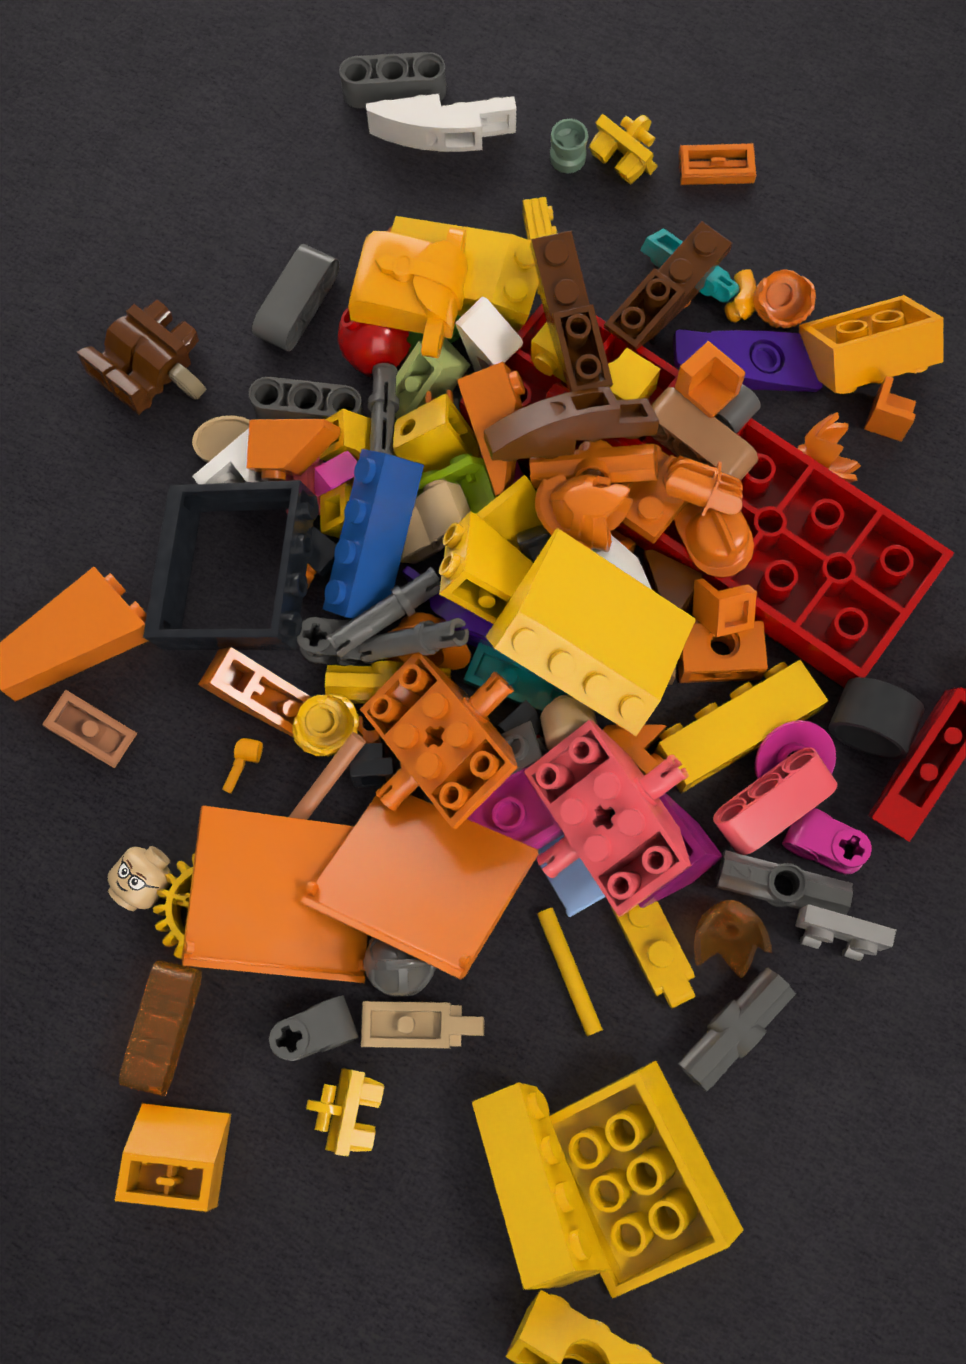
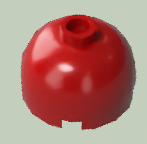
(371, 344)

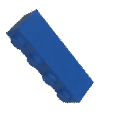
(372, 532)

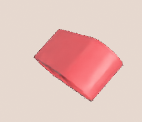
(775, 801)

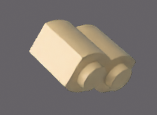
(432, 515)

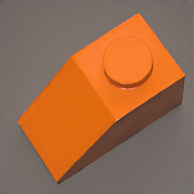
(287, 445)

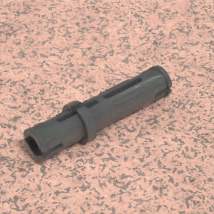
(383, 417)
(385, 612)
(423, 639)

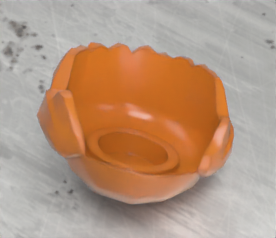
(784, 299)

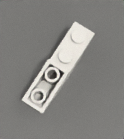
(427, 125)

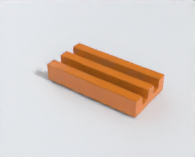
(718, 169)

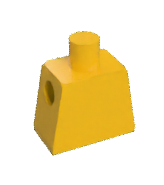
(434, 435)

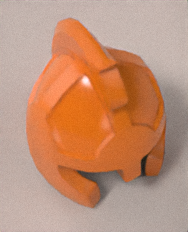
(583, 508)

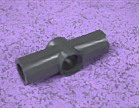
(756, 879)
(736, 1029)

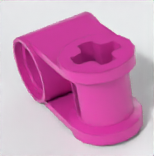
(822, 840)

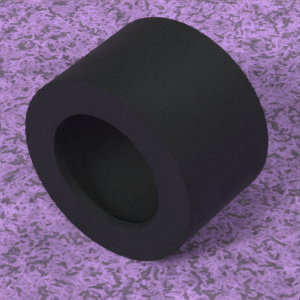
(876, 718)

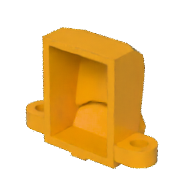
(411, 285)

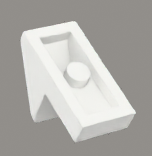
(487, 335)
(229, 465)

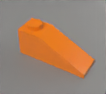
(488, 398)
(253, 689)

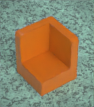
(709, 379)
(890, 413)
(724, 610)

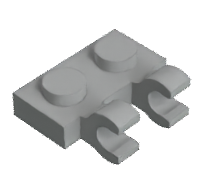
(861, 935)

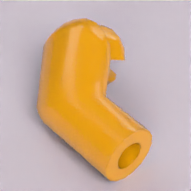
(743, 303)

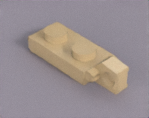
(416, 1025)

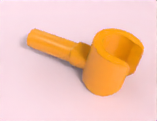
(245, 750)

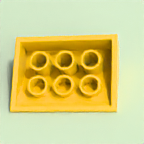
(593, 632)
(643, 1180)

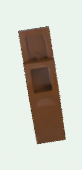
(669, 288)
(569, 313)
(555, 424)

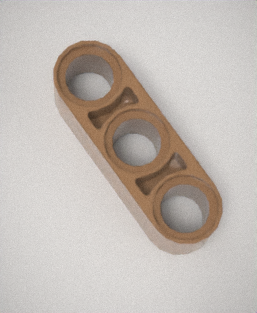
(700, 438)

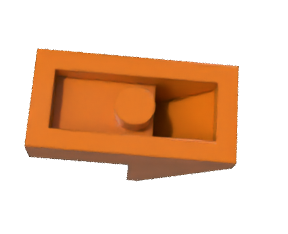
(638, 745)

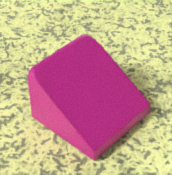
(334, 473)

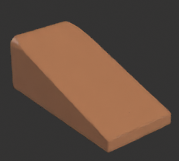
(89, 729)

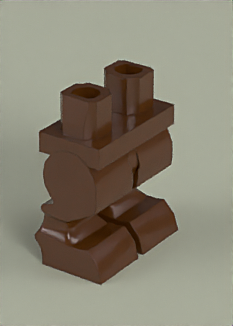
(143, 347)

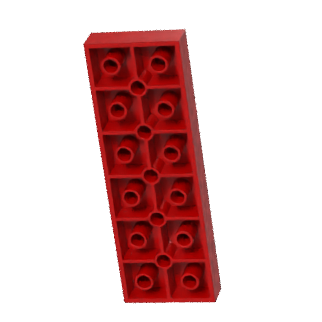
(826, 558)

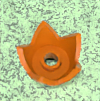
(823, 447)

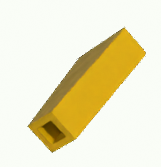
(480, 567)

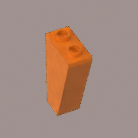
(70, 635)

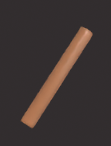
(328, 777)

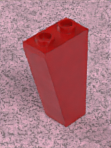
(926, 768)

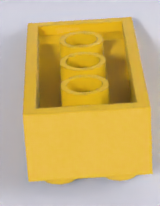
(497, 263)

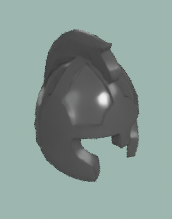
(394, 970)

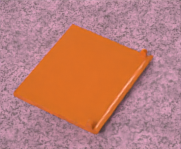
(422, 882)
(250, 893)

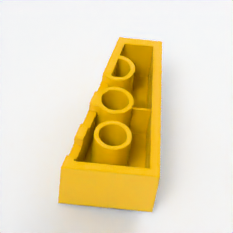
(537, 1190)

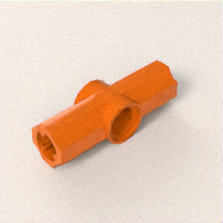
(599, 458)

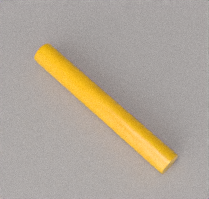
(569, 971)

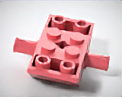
(581, 786)

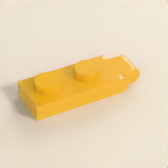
(658, 953)

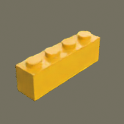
(741, 725)

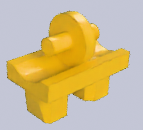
(612, 138)
(344, 1131)

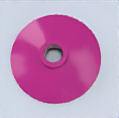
(790, 738)

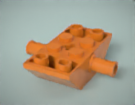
(441, 738)

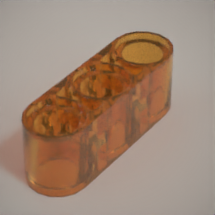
(160, 1028)

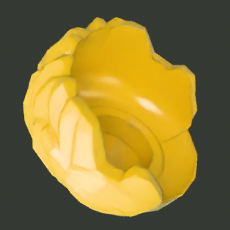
(324, 724)

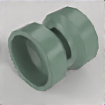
(568, 145)

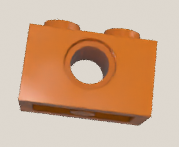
(702, 664)

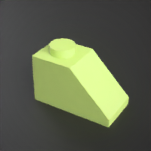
(427, 374)

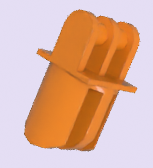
(704, 485)

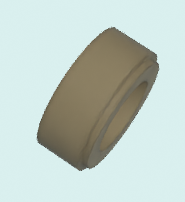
(186, 381)

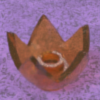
(732, 932)

